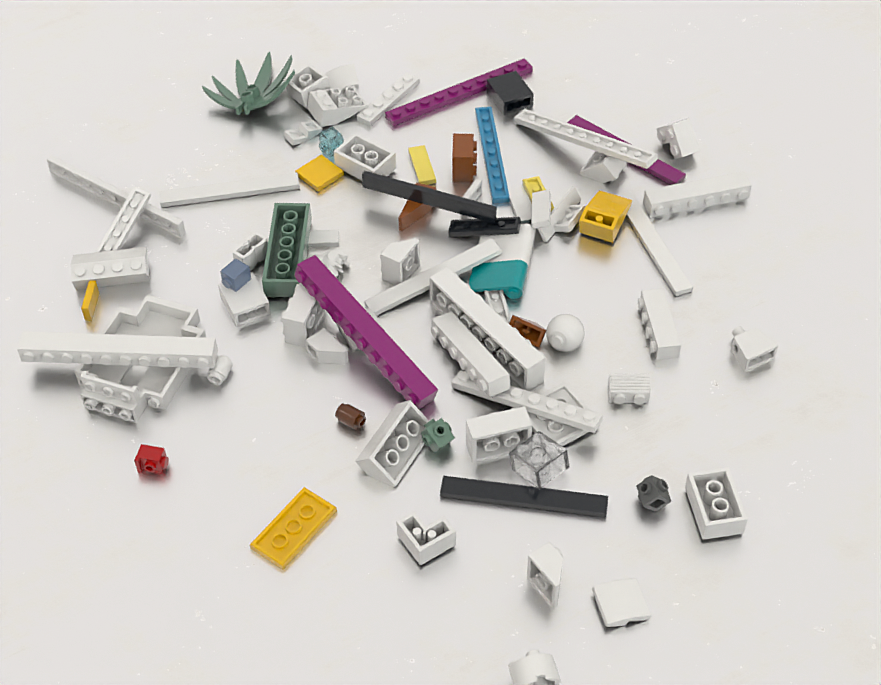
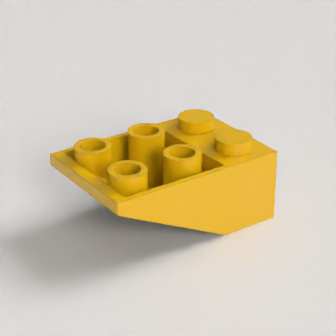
(604, 216)

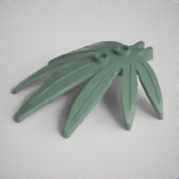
(252, 95)

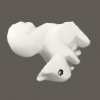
(334, 260)

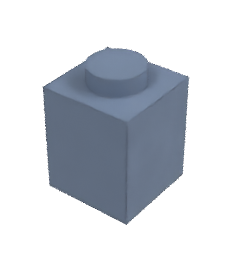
(235, 275)

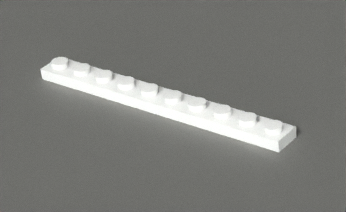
(586, 138)
(113, 194)

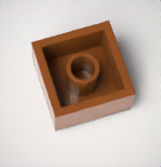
(464, 158)

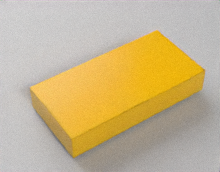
(90, 300)

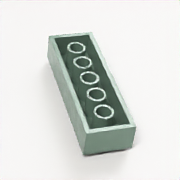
(286, 248)

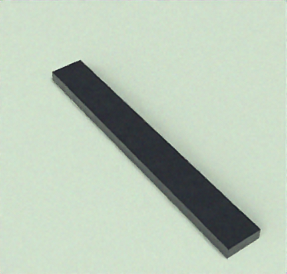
(429, 197)
(524, 496)

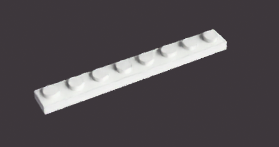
(535, 404)

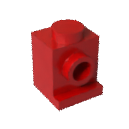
(151, 459)

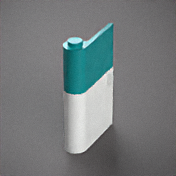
(508, 269)

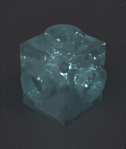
(330, 140)

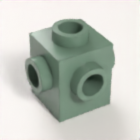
(437, 434)

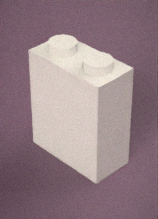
(247, 303)

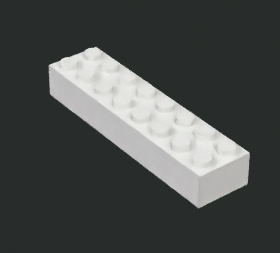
(503, 341)

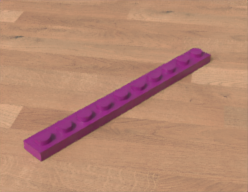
(452, 94)

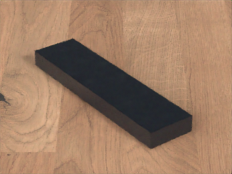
(478, 227)

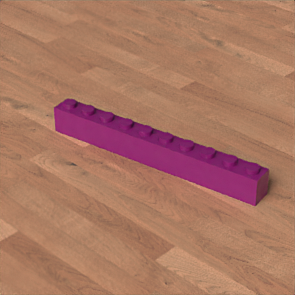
(365, 332)

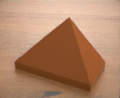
(529, 330)

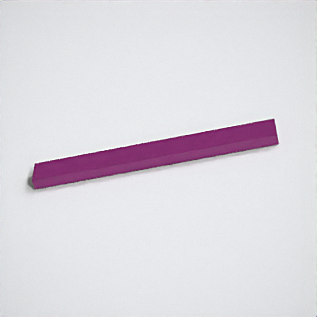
(658, 168)

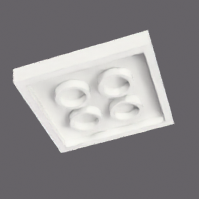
(555, 430)

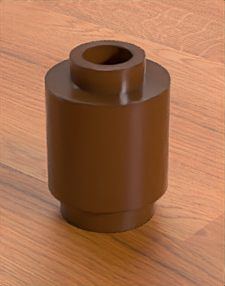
(350, 416)

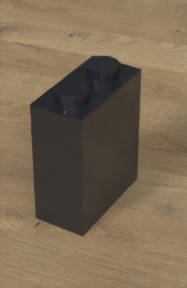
(510, 92)

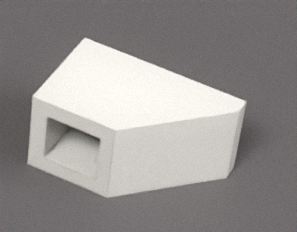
(326, 348)

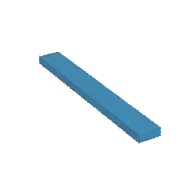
(492, 155)

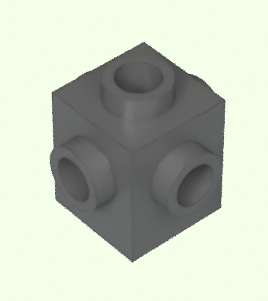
(653, 493)

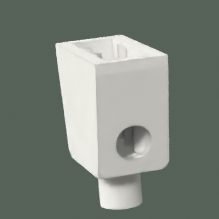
(752, 348)

